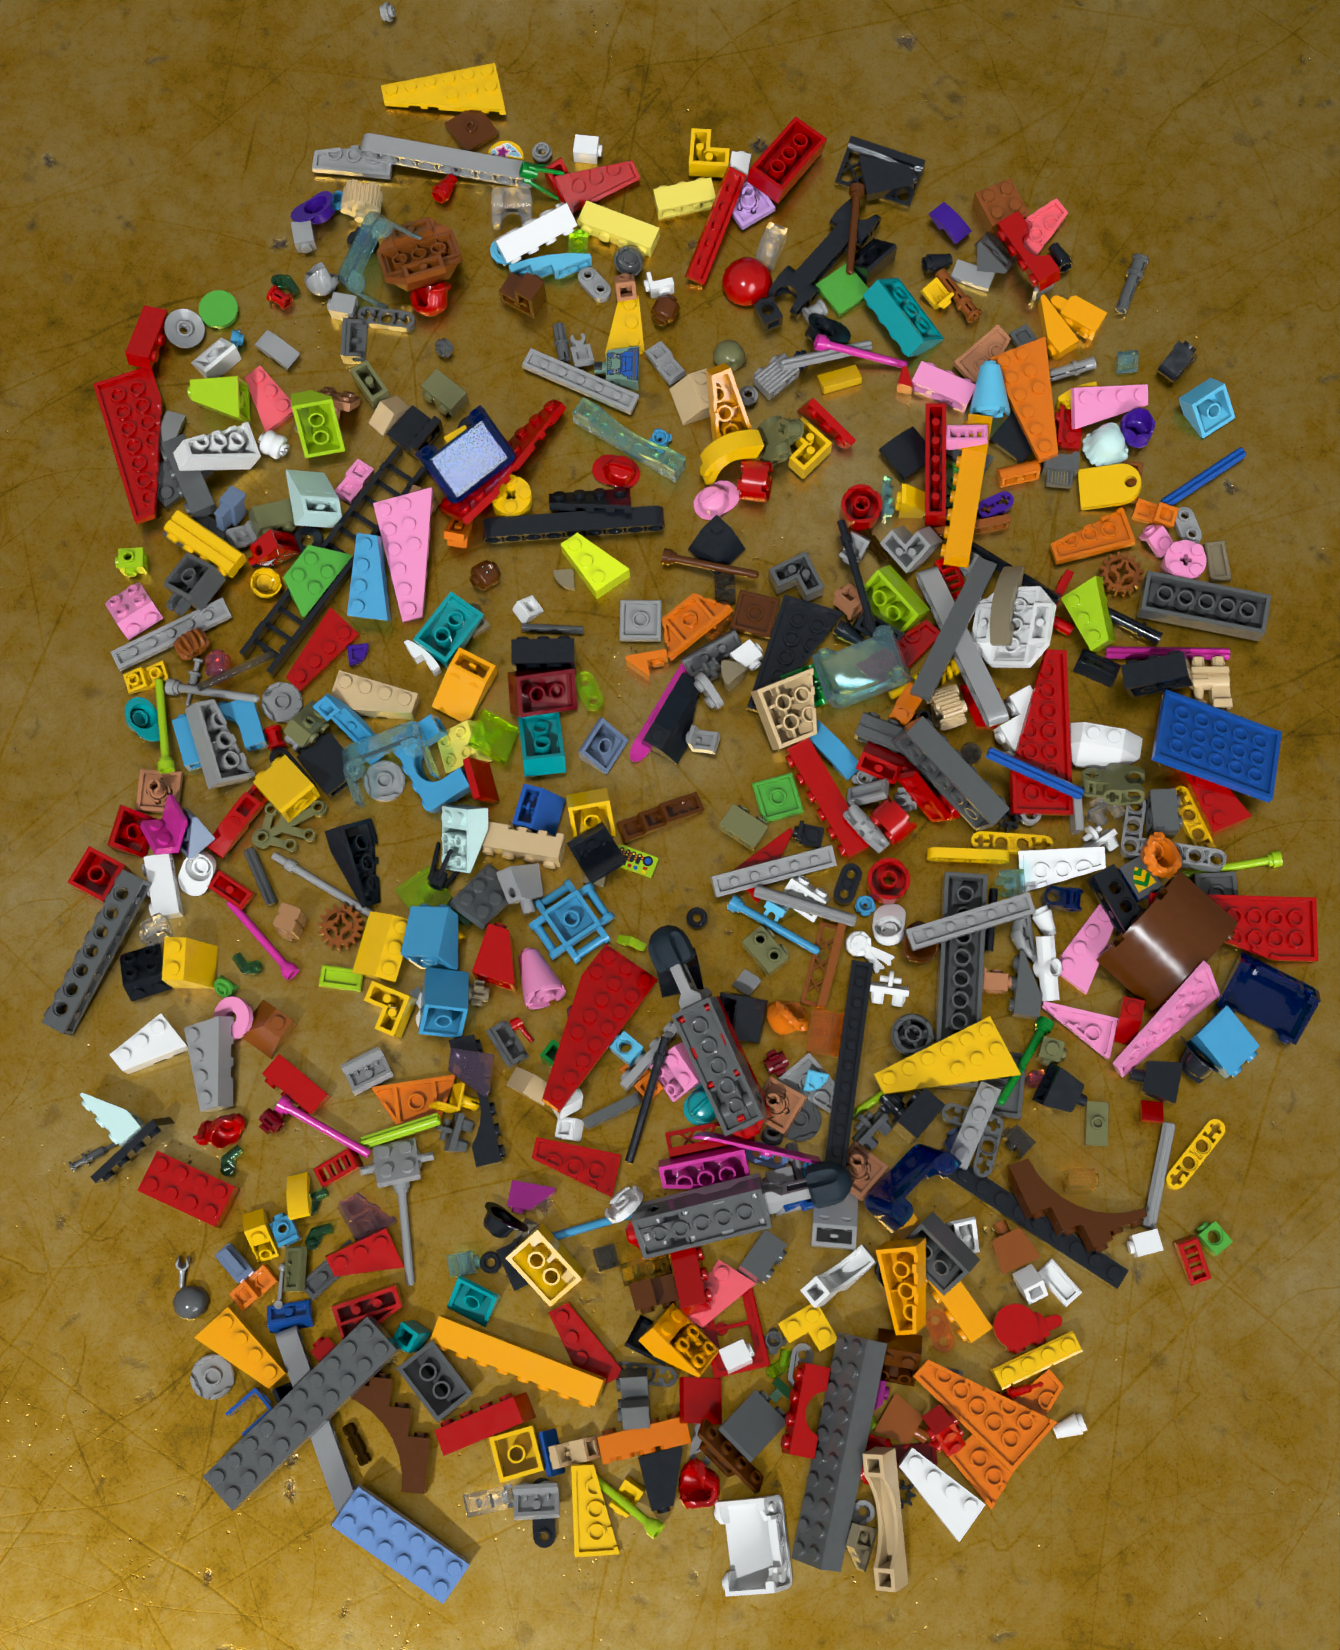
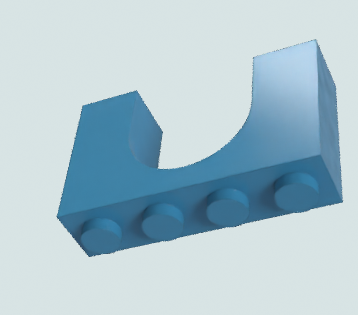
(242, 713)
(437, 793)

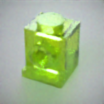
(578, 242)

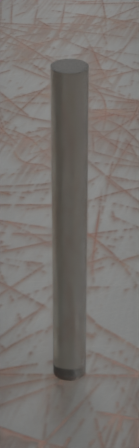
(235, 671)

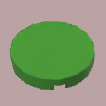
(218, 309)

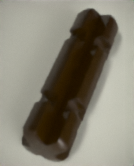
(875, 546)
(356, 1444)

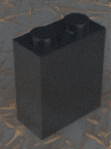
(325, 764)

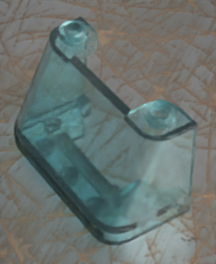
(862, 669)

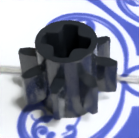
(1012, 822)
(891, 1103)
(908, 1494)

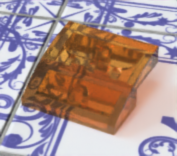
(824, 1033)

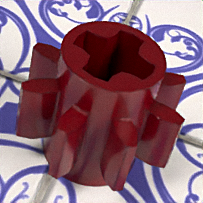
(775, 1062)
(271, 1121)

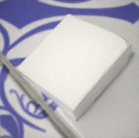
(527, 609)
(569, 1129)

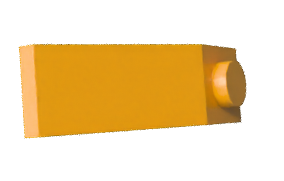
(1059, 336)

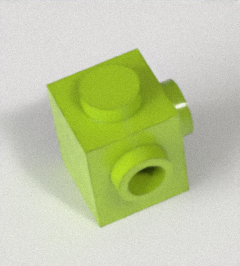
(132, 561)

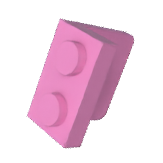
(133, 610)

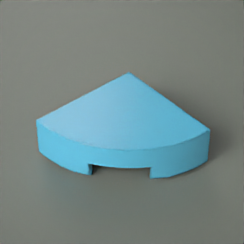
(814, 1080)

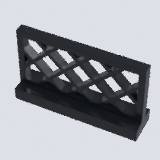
(869, 149)

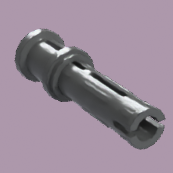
(1134, 275)

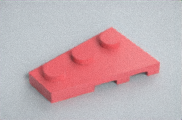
(1043, 225)
(269, 399)
(726, 1287)

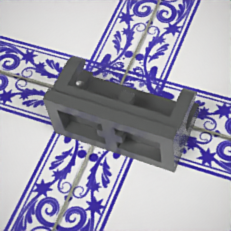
(353, 341)
(507, 1044)

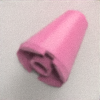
(538, 980)

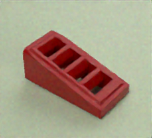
(956, 576)
(354, 1159)
(1181, 1252)

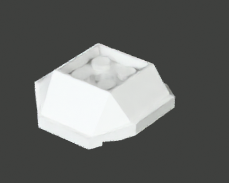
(1033, 613)

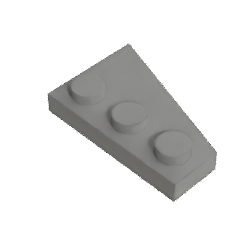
(796, 1077)

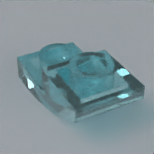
(885, 493)

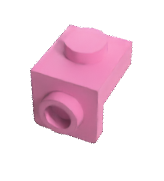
(1157, 539)

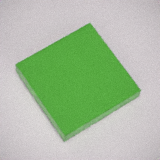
(842, 290)
(777, 798)

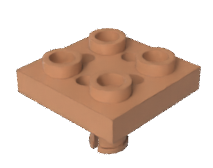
(342, 401)
(152, 782)
(773, 1091)
(875, 1170)

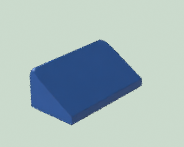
(291, 1314)
(549, 1438)

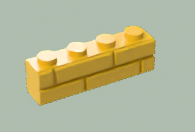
(204, 543)
(1036, 1360)

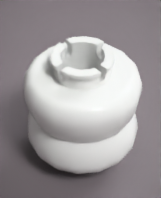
(273, 444)

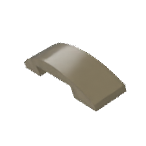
(1003, 605)

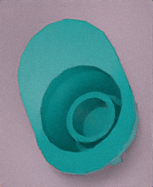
(142, 718)
(698, 1107)

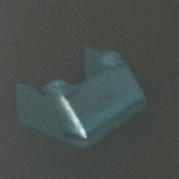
(372, 228)
(407, 736)

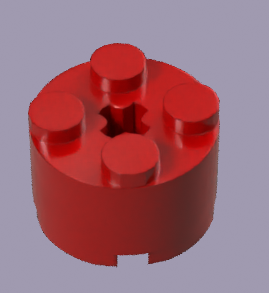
(755, 480)
(865, 497)
(892, 820)
(899, 880)

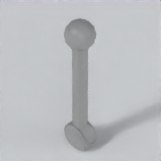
(278, 1304)

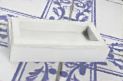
(1059, 1283)

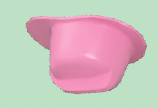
(716, 499)

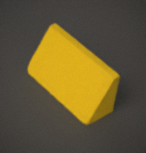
(839, 379)

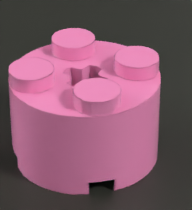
(1184, 552)

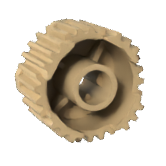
(361, 199)
(947, 708)

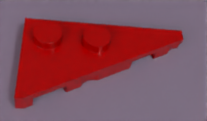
(770, 852)

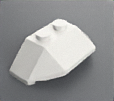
(1102, 745)

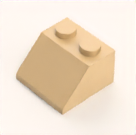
(691, 397)

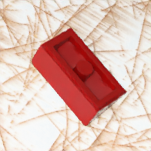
(231, 889)

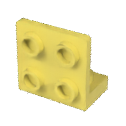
(454, 747)

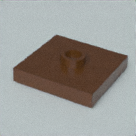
(471, 129)
(755, 614)

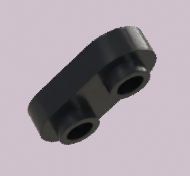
(846, 884)

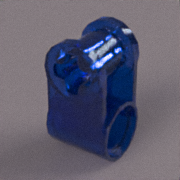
(1067, 898)

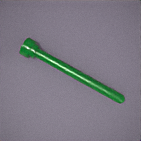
(1043, 1027)

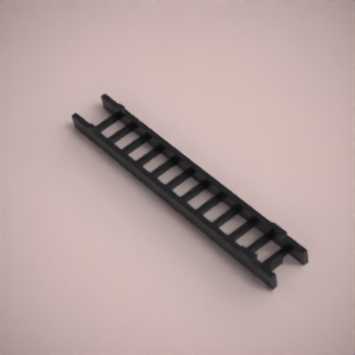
(340, 528)

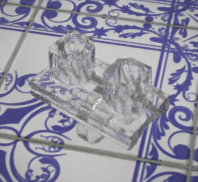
(1097, 814)

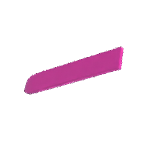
(638, 750)
(765, 1150)

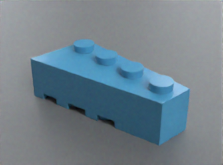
(369, 582)

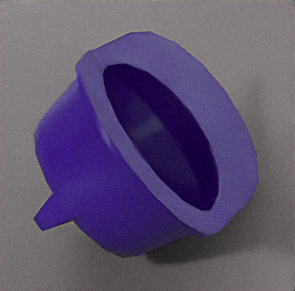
(316, 209)

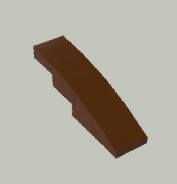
(660, 817)

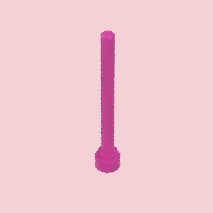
(823, 343)
(288, 969)
(286, 1106)

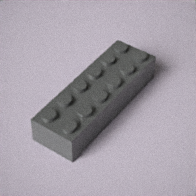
(1204, 606)
(950, 774)

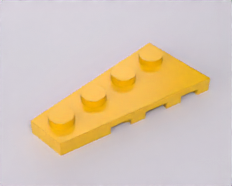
(591, 1522)

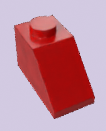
(1129, 1019)

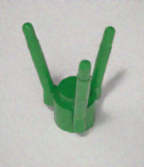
(530, 171)

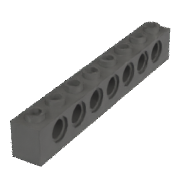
(99, 963)

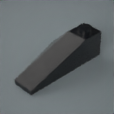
(673, 721)
(355, 854)

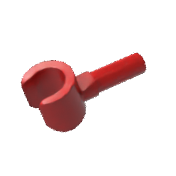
(516, 1024)

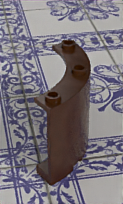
(1167, 941)

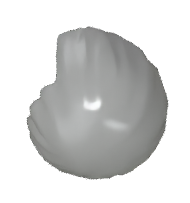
(320, 281)

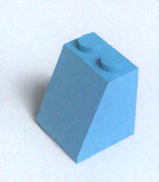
(431, 937)
(444, 1002)
(1225, 1043)

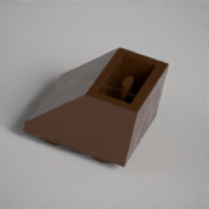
(901, 1356)

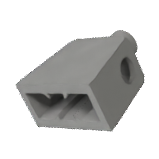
(521, 885)

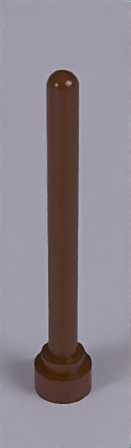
(856, 191)
(670, 557)

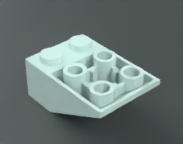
(313, 499)
(464, 833)
(120, 1122)

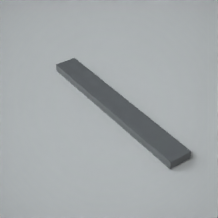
(953, 629)

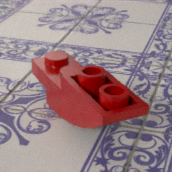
(237, 821)

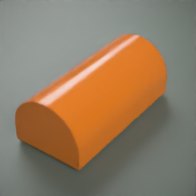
(1018, 473)

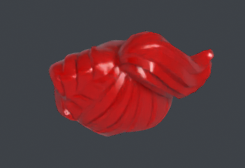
(221, 1131)

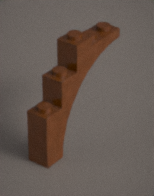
(1067, 1218)
(412, 1450)

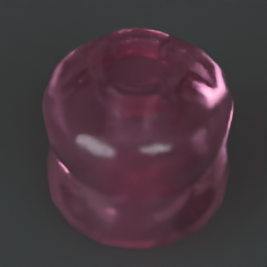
(217, 662)

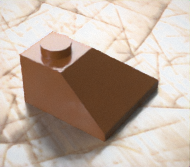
(269, 1029)

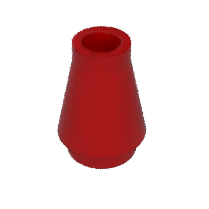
(443, 190)

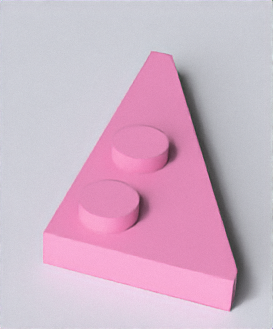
(1091, 1027)

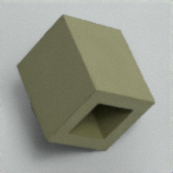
(1050, 1051)

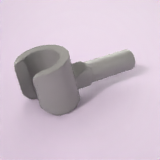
(182, 1270)

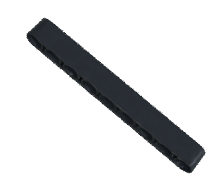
(569, 523)

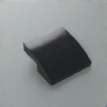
(905, 453)

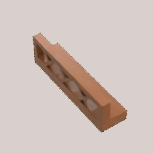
(982, 525)
(829, 972)

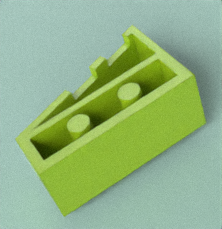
(1090, 613)

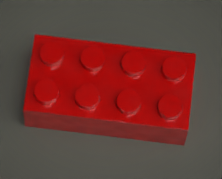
(786, 159)
(188, 1189)

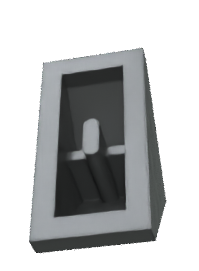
(990, 257)

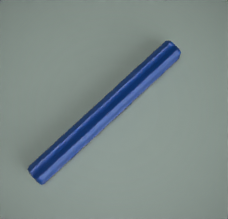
(1204, 477)
(1035, 773)

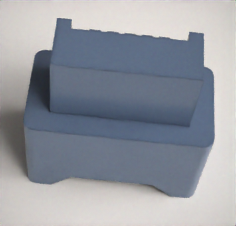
(230, 509)
(235, 1263)

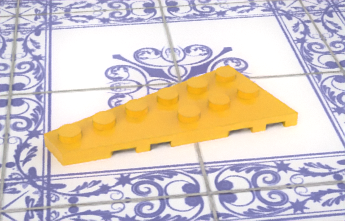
(450, 91)
(961, 1058)

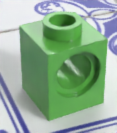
(1222, 1241)

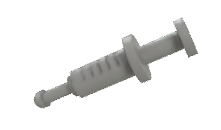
(193, 677)

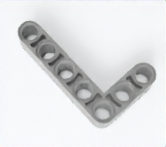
(1135, 838)

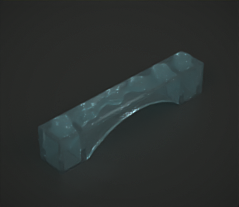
(657, 457)

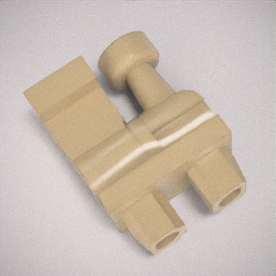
(1213, 679)

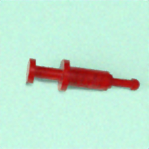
(1019, 1390)

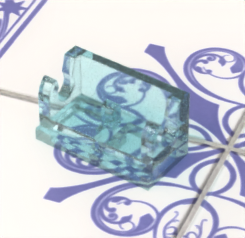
(1012, 880)

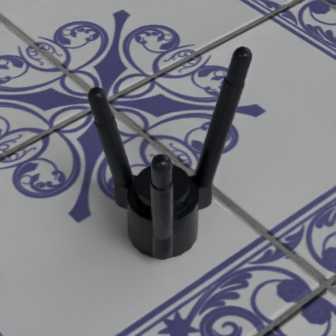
(438, 880)

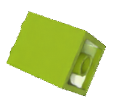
(222, 395)

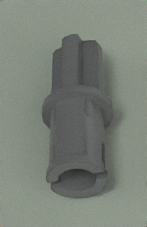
(561, 342)

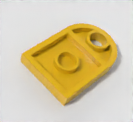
(1106, 486)

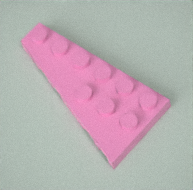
(406, 540)
(1183, 1006)

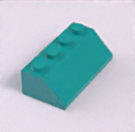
(902, 316)

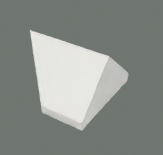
(966, 1231)

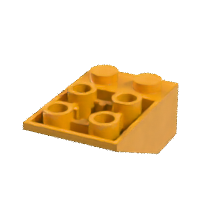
(464, 685)
(679, 1342)

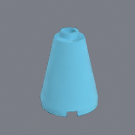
(990, 392)

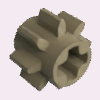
(478, 993)

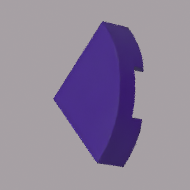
(357, 653)

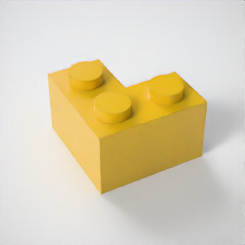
(704, 159)
(810, 452)
(396, 1008)
(809, 1321)

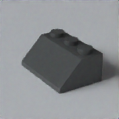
(946, 1254)
(434, 1381)

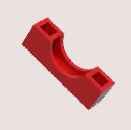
(1041, 270)
(808, 1382)

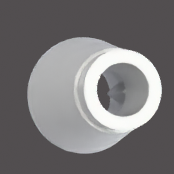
(1044, 920)
(1070, 1426)

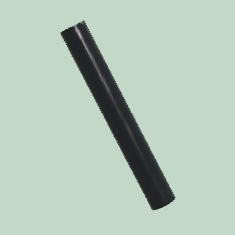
(990, 932)

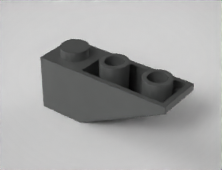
(1026, 995)

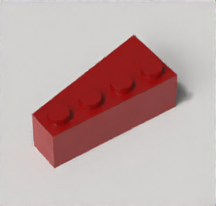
(1215, 803)
(484, 1423)

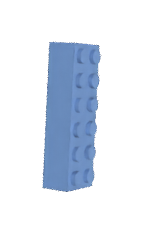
(400, 1543)

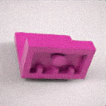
(167, 833)

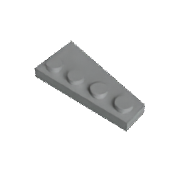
(349, 163)

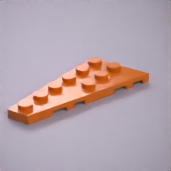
(1030, 395)
(994, 1420)
(980, 1466)

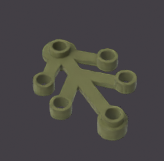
(287, 828)

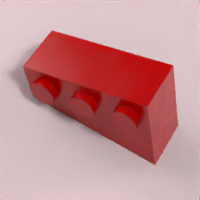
(376, 1303)

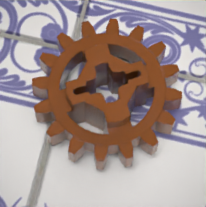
(1112, 572)
(353, 928)

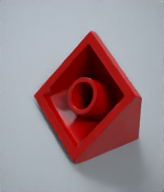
(126, 832)

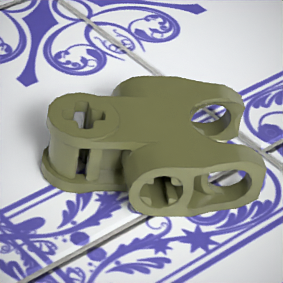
(778, 437)
(1114, 784)

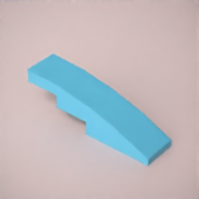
(557, 264)

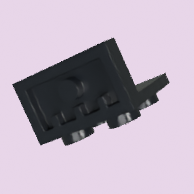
(415, 430)

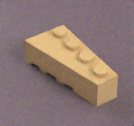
(375, 698)
(524, 844)

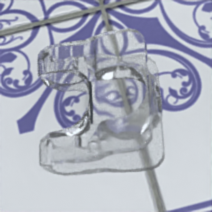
(510, 201)

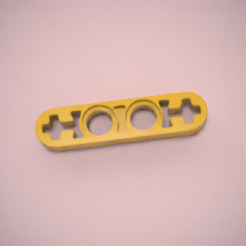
(1196, 823)
(1011, 839)
(968, 855)
(1197, 1156)

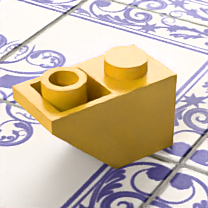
(910, 502)
(260, 1235)

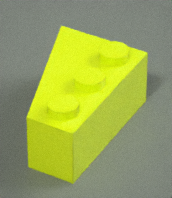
(594, 565)

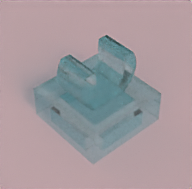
(1127, 361)

